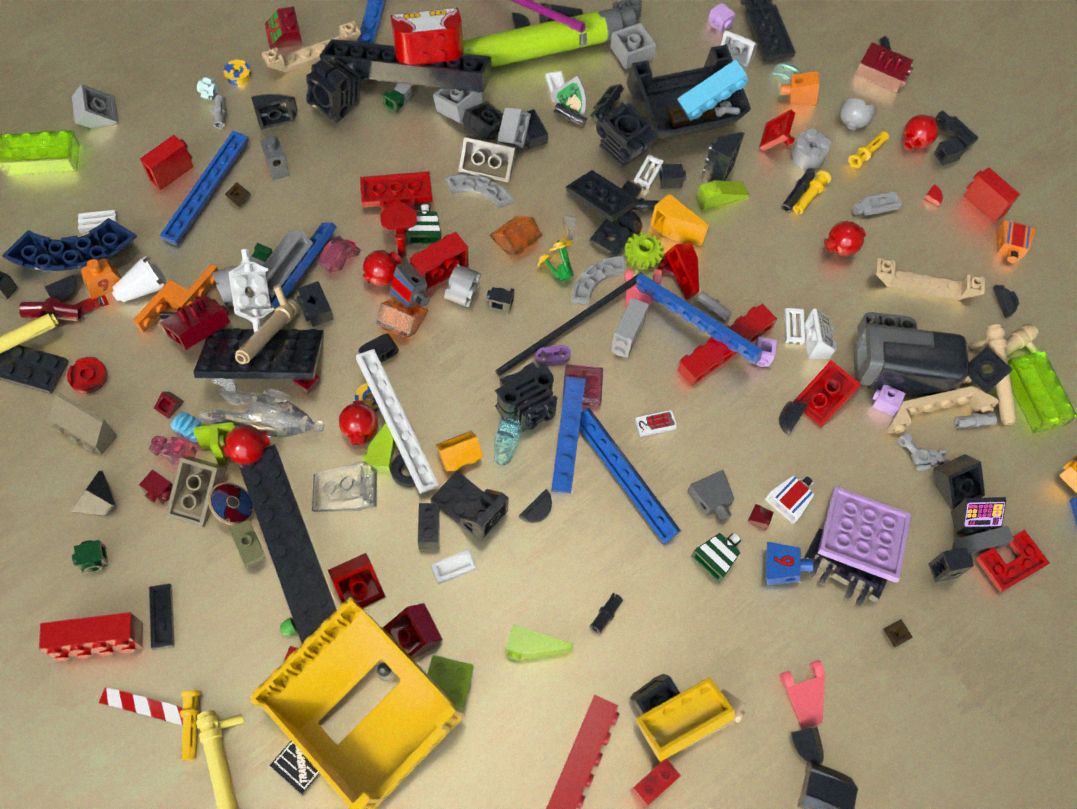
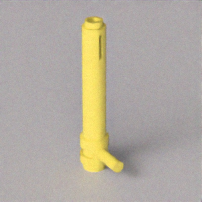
(27, 332)
(211, 736)

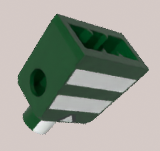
(427, 228)
(717, 555)

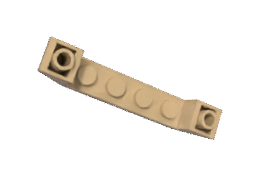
(309, 54)
(925, 284)
(977, 399)

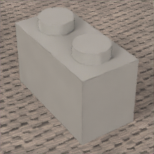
(514, 127)

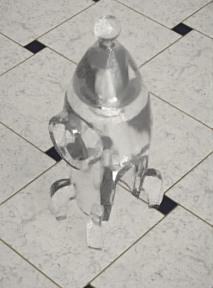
(266, 411)

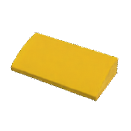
(685, 718)

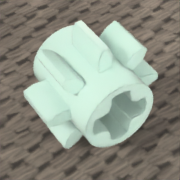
(207, 88)

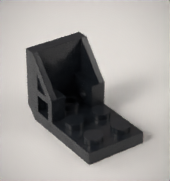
(470, 506)

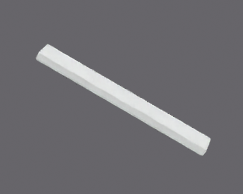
(397, 421)

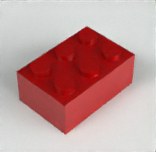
(440, 259)

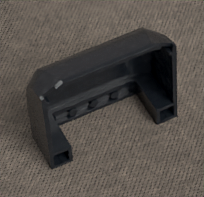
(659, 94)

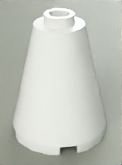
(139, 281)

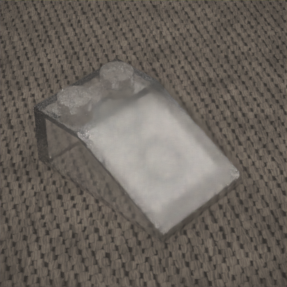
(345, 488)

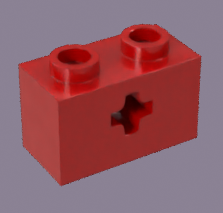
(655, 783)

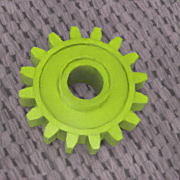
(644, 251)

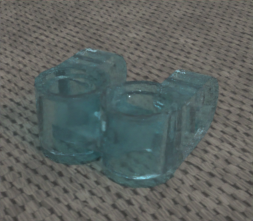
(506, 439)

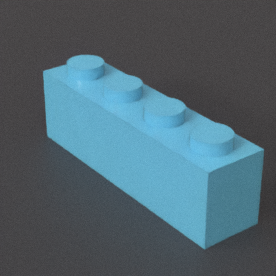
(713, 90)

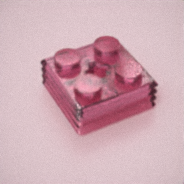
(593, 382)

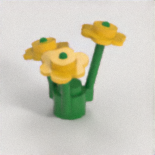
(564, 270)

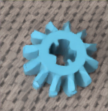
(183, 426)

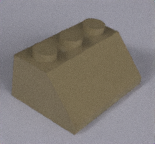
(487, 158)
(80, 424)

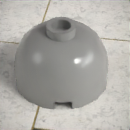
(856, 114)

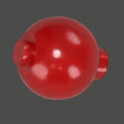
(920, 132)
(845, 238)
(380, 267)
(358, 422)
(245, 444)

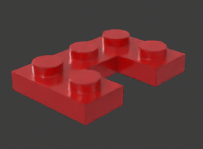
(1005, 575)

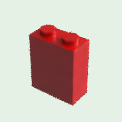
(167, 162)
(991, 194)

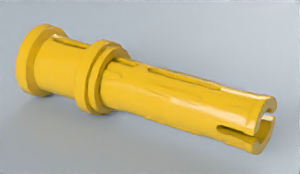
(879, 140)
(815, 187)
(189, 714)

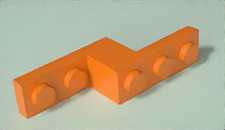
(175, 297)

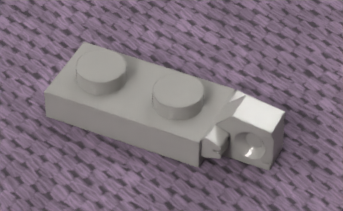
(877, 204)

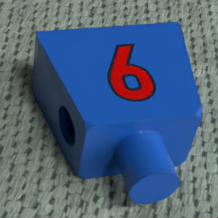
(785, 564)

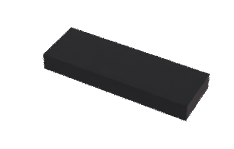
(161, 616)

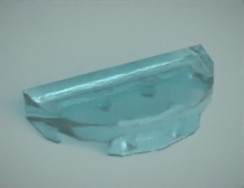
(785, 70)

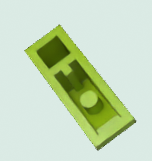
(720, 193)
(381, 451)
(531, 644)

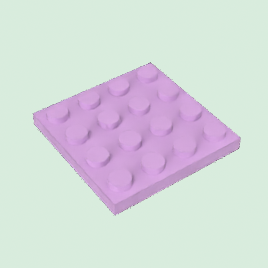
(865, 534)

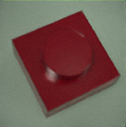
(307, 384)

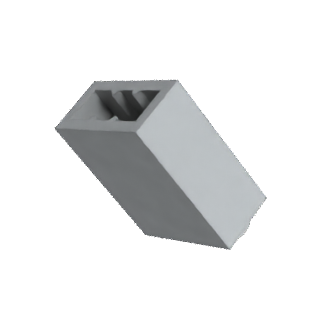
(629, 327)

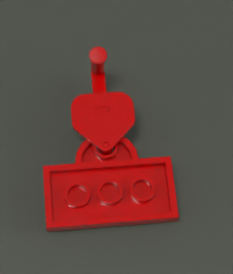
(397, 199)

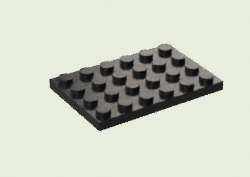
(285, 356)

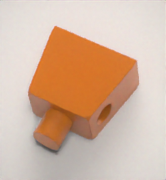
(802, 88)

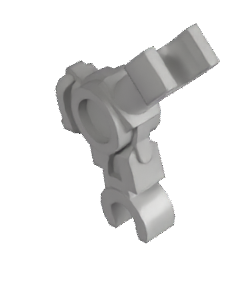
(922, 457)

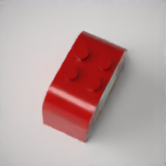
(427, 36)

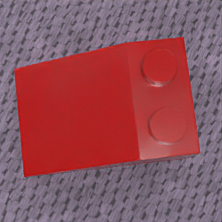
(828, 393)

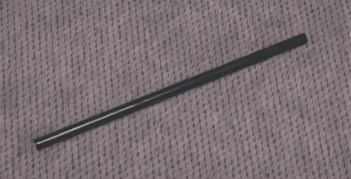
(559, 331)

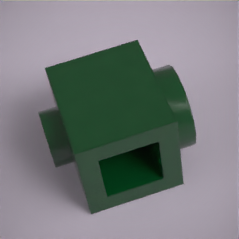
(90, 556)

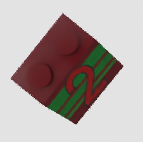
(283, 29)

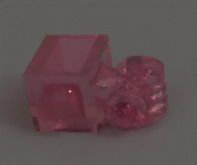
(172, 448)

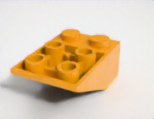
(678, 222)

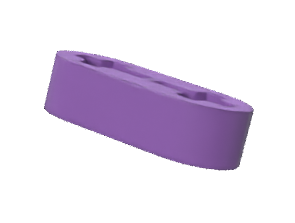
(552, 355)

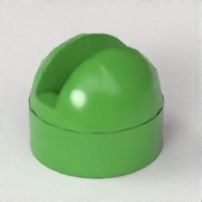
(288, 627)

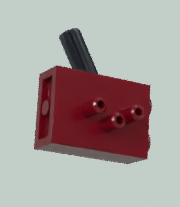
(885, 66)
(194, 321)

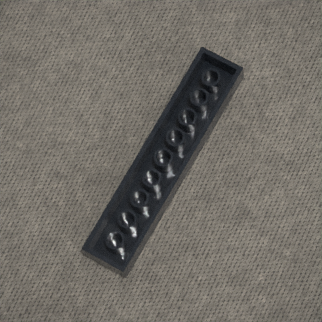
(381, 64)
(288, 542)

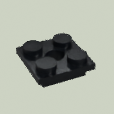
(611, 229)
(983, 380)

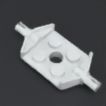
(254, 277)

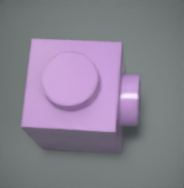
(721, 17)
(768, 351)
(888, 399)

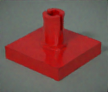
(778, 131)

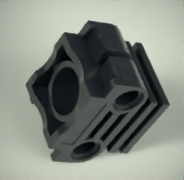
(333, 88)
(625, 134)
(527, 396)

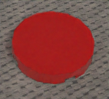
(87, 375)

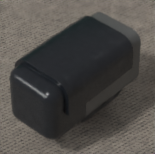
(907, 358)

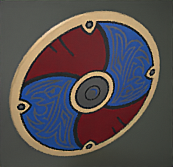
(230, 503)

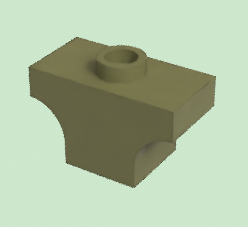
(247, 543)

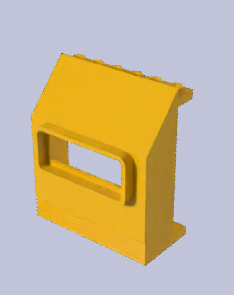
(389, 739)

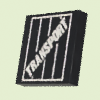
(295, 768)

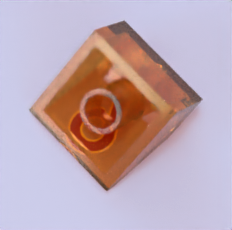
(517, 235)
(399, 318)

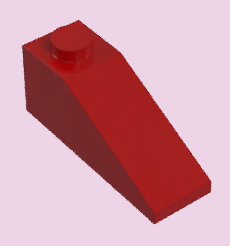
(685, 267)

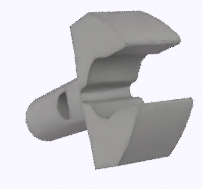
(725, 107)

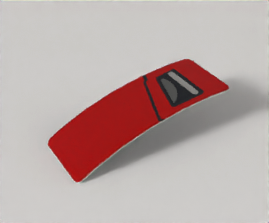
(91, 304)

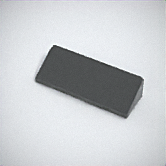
(985, 541)

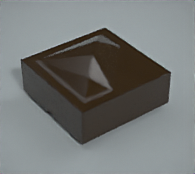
(237, 194)
(898, 633)

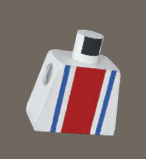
(791, 497)

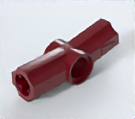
(50, 306)

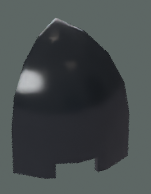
(631, 221)
(61, 288)
(790, 415)
(809, 744)

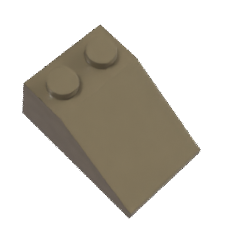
(191, 490)

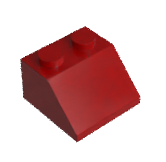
(357, 580)
(414, 630)

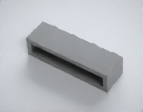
(285, 258)

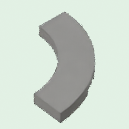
(482, 186)
(594, 275)

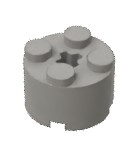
(810, 149)
(223, 285)
(462, 285)

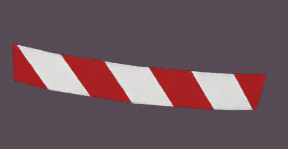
(141, 705)

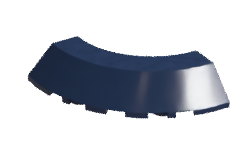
(70, 252)

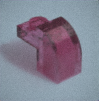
(336, 253)

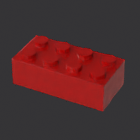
(91, 636)

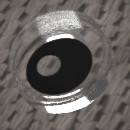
(384, 671)

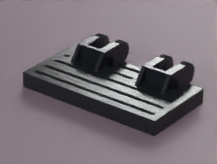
(845, 573)

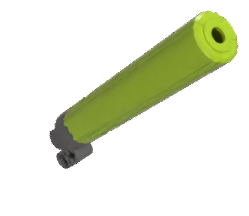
(554, 36)

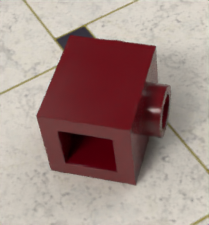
(156, 487)

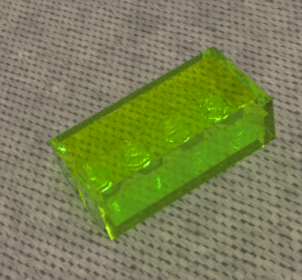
(39, 152)
(1040, 392)

